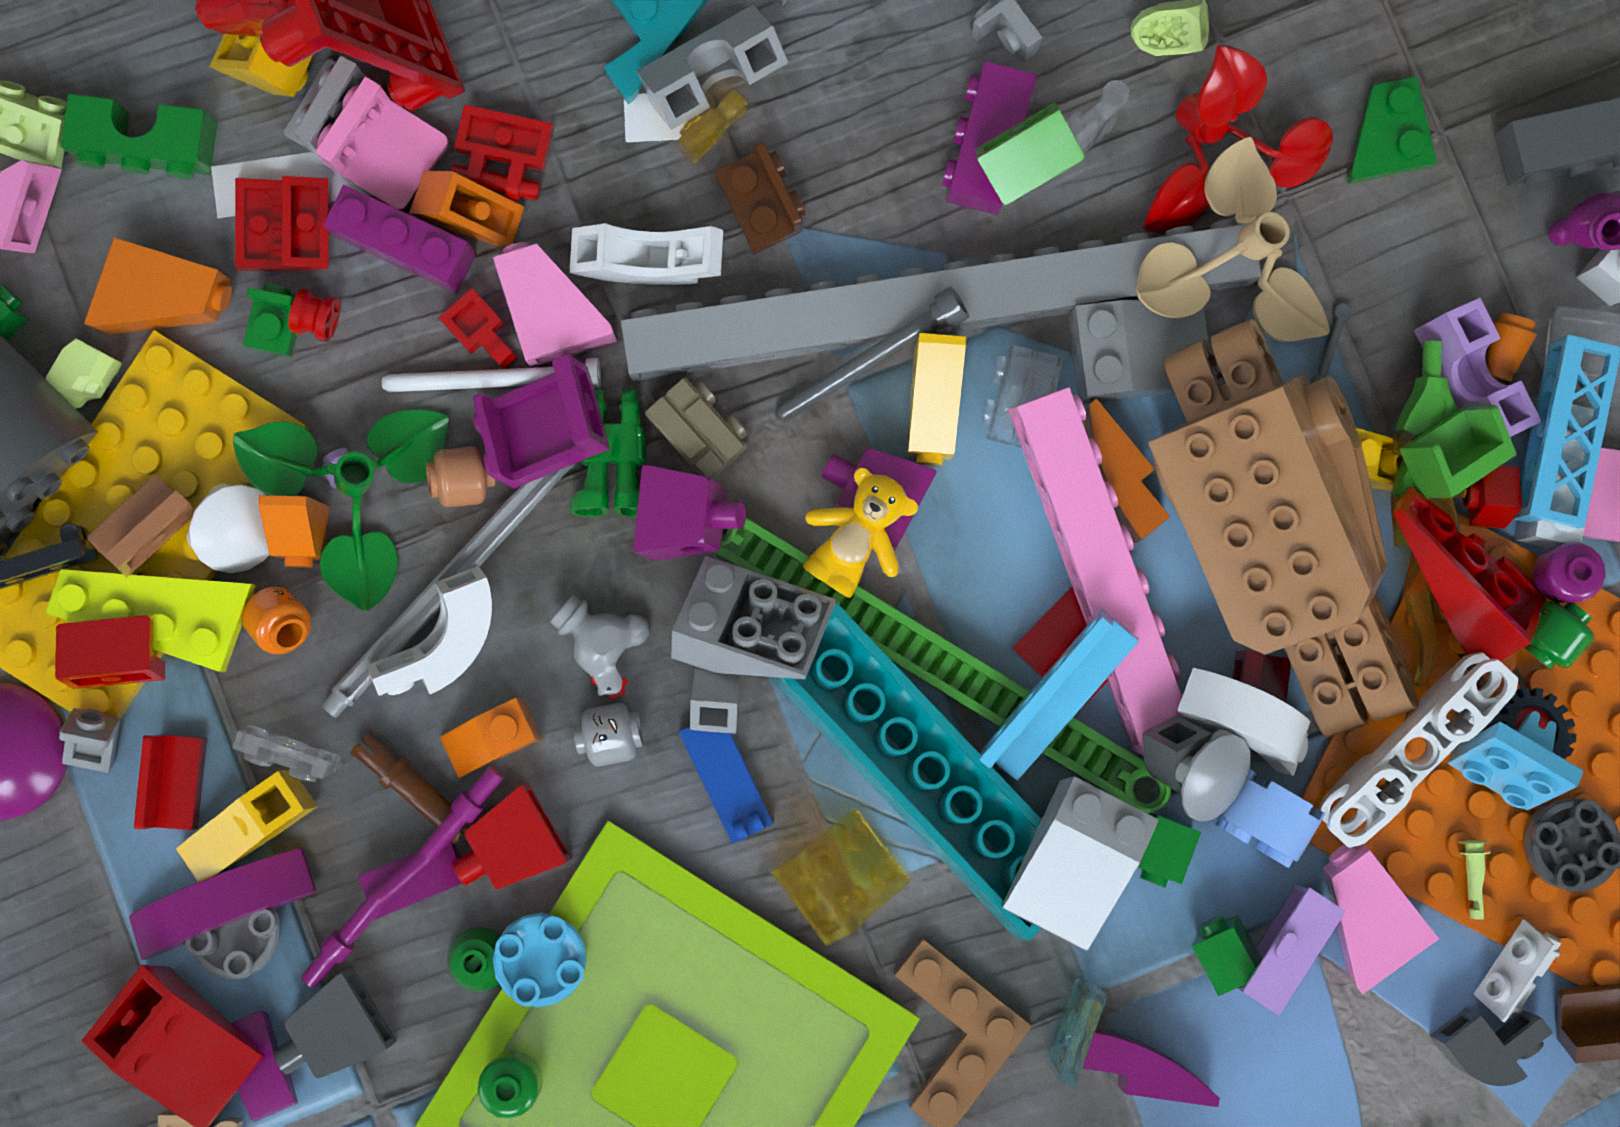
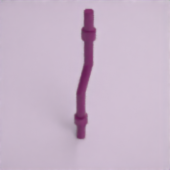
(341, 942)

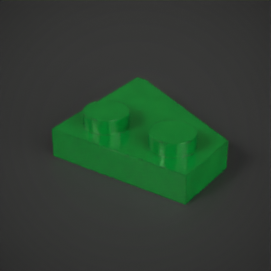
(1392, 133)

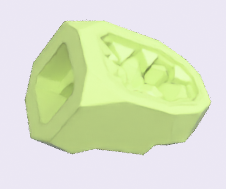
(1172, 28)
(82, 372)

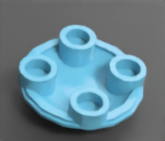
(539, 960)

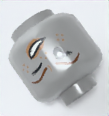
(609, 734)

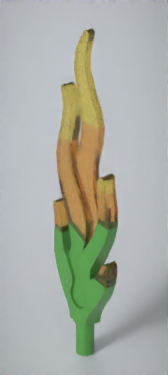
(1425, 408)

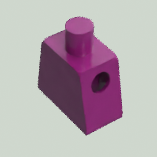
(910, 475)
(682, 514)

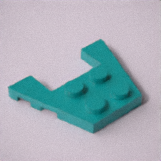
(657, 28)

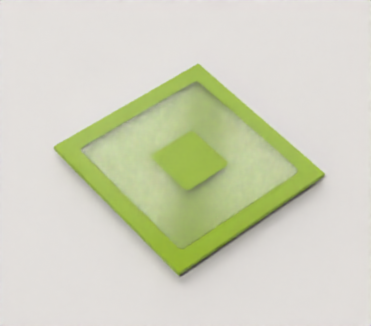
(683, 1015)

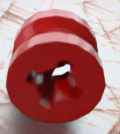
(314, 315)

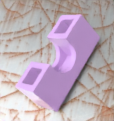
(1464, 339)

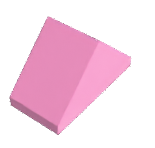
(25, 203)

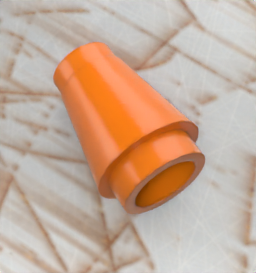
(1508, 352)

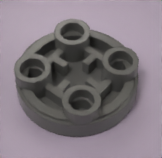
(1572, 844)

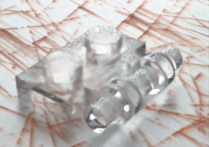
(273, 745)

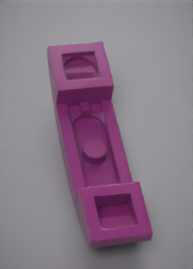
(221, 901)

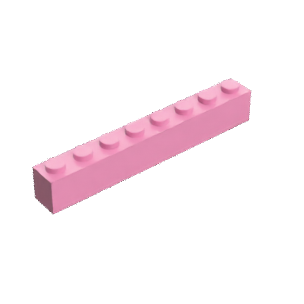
(1098, 554)

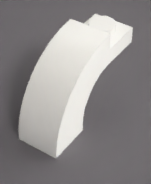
(646, 256)
(451, 644)
(1259, 718)

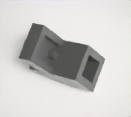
(1168, 745)
(1487, 1055)

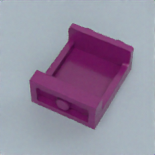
(541, 425)

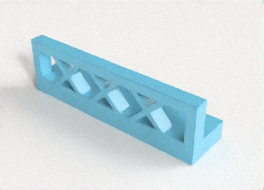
(1547, 438)
(1059, 695)

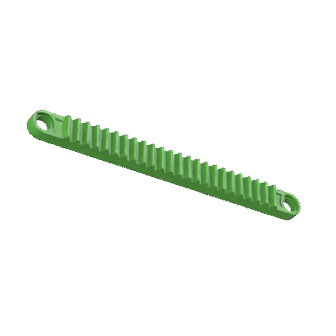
(946, 666)

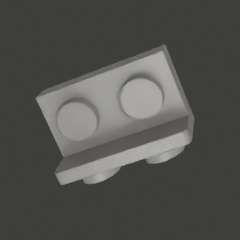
(323, 101)

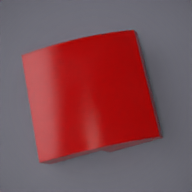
(281, 224)

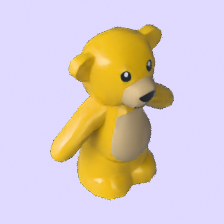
(860, 530)

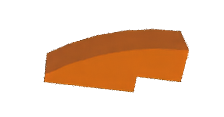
(1124, 469)

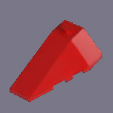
(1483, 599)

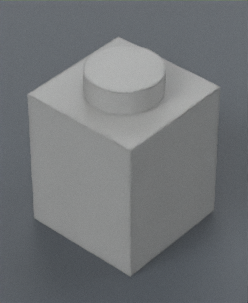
(714, 701)

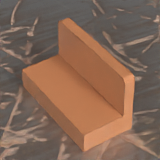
(141, 525)

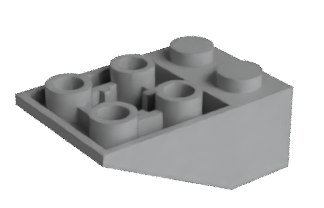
(749, 623)

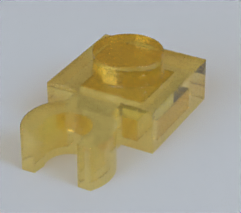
(704, 132)

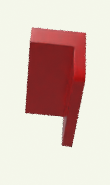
(107, 653)
(170, 782)

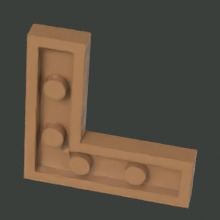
(988, 1040)

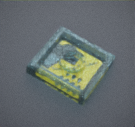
(1076, 1031)

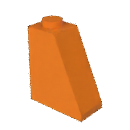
(154, 291)

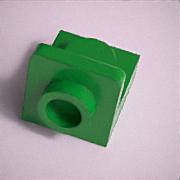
(269, 321)

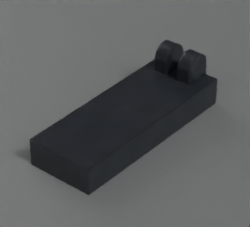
(70, 553)

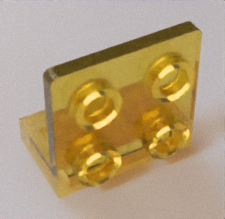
(841, 877)

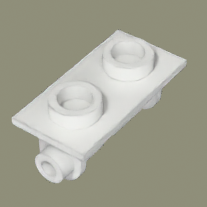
(1513, 972)

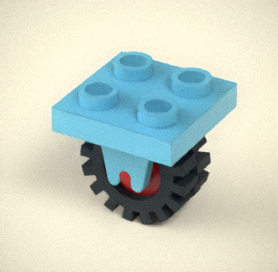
(1522, 751)

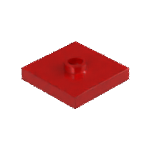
(1053, 635)

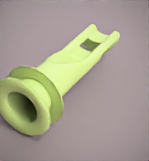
(1475, 872)

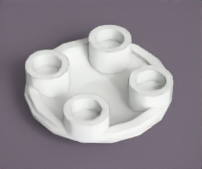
(229, 529)

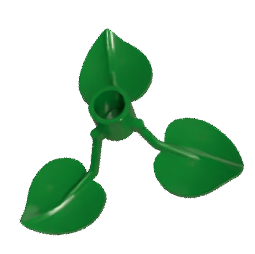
(281, 455)

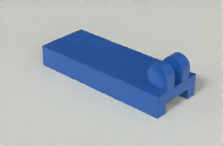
(727, 782)

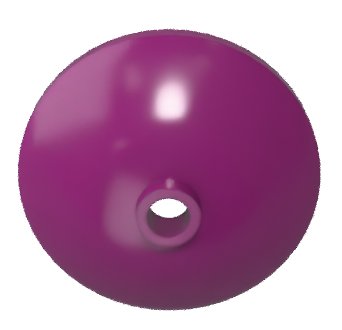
(28, 750)

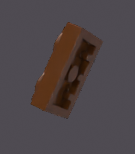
(760, 199)

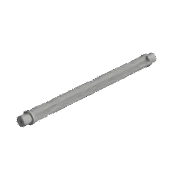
(428, 602)

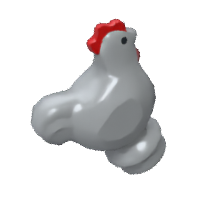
(600, 642)

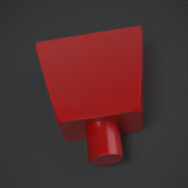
(511, 842)

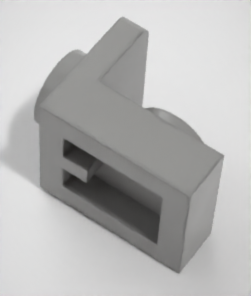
(1015, 28)

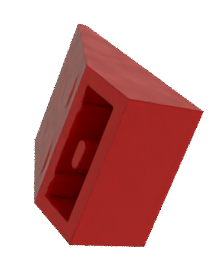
(173, 1045)

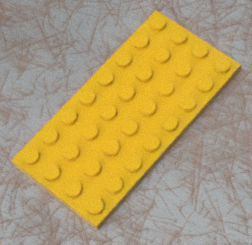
(162, 420)

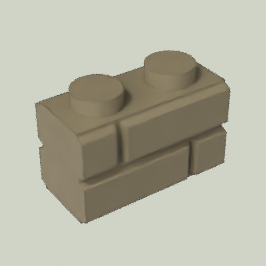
(697, 429)

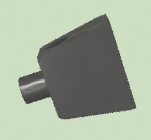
(334, 1029)

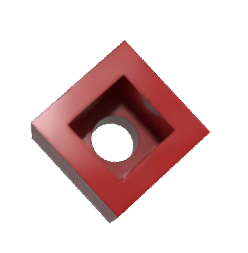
(1494, 498)

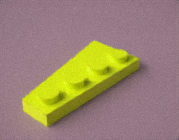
(189, 616)

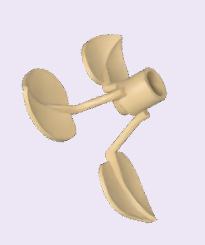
(1238, 186)

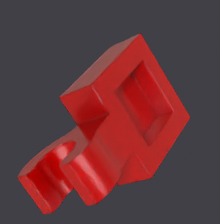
(476, 326)

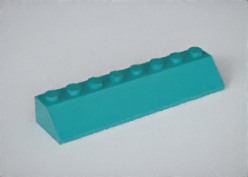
(917, 763)

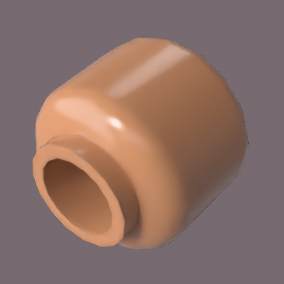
(458, 477)

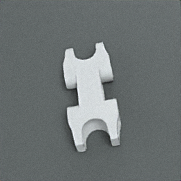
(1470, 714)

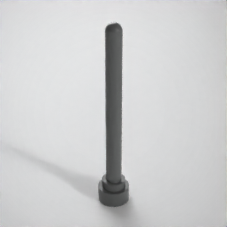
(944, 311)

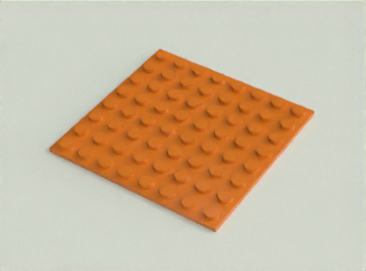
(1422, 840)

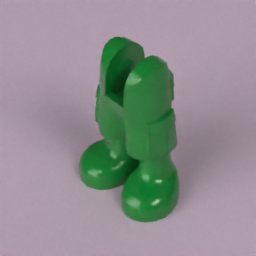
(626, 450)

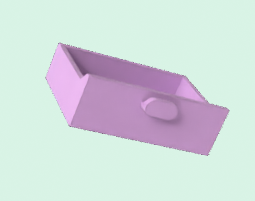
(1291, 946)

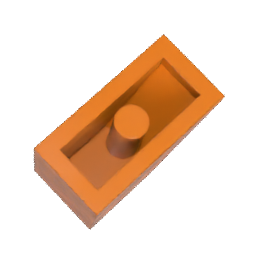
(466, 208)
(294, 528)
(490, 736)

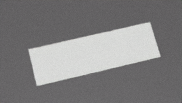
(273, 168)

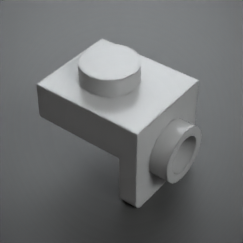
(90, 739)

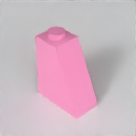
(547, 307)
(1379, 922)

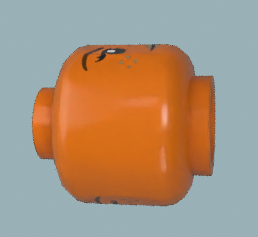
(276, 620)

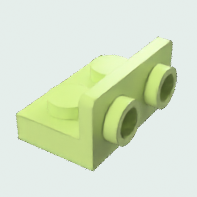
(31, 125)

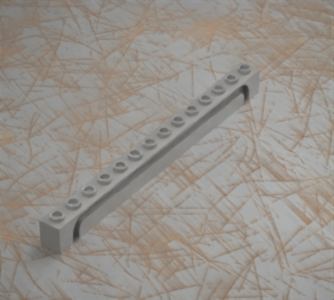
(874, 308)

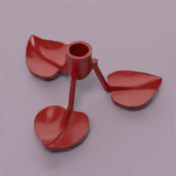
(1231, 88)

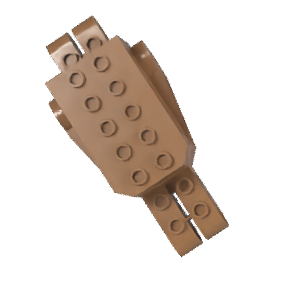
(1284, 522)

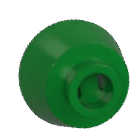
(481, 944)

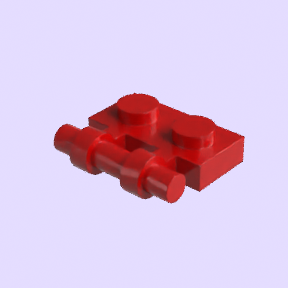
(504, 139)

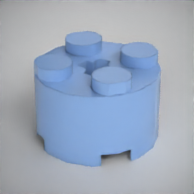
(1274, 817)

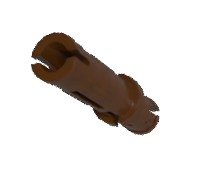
(406, 782)

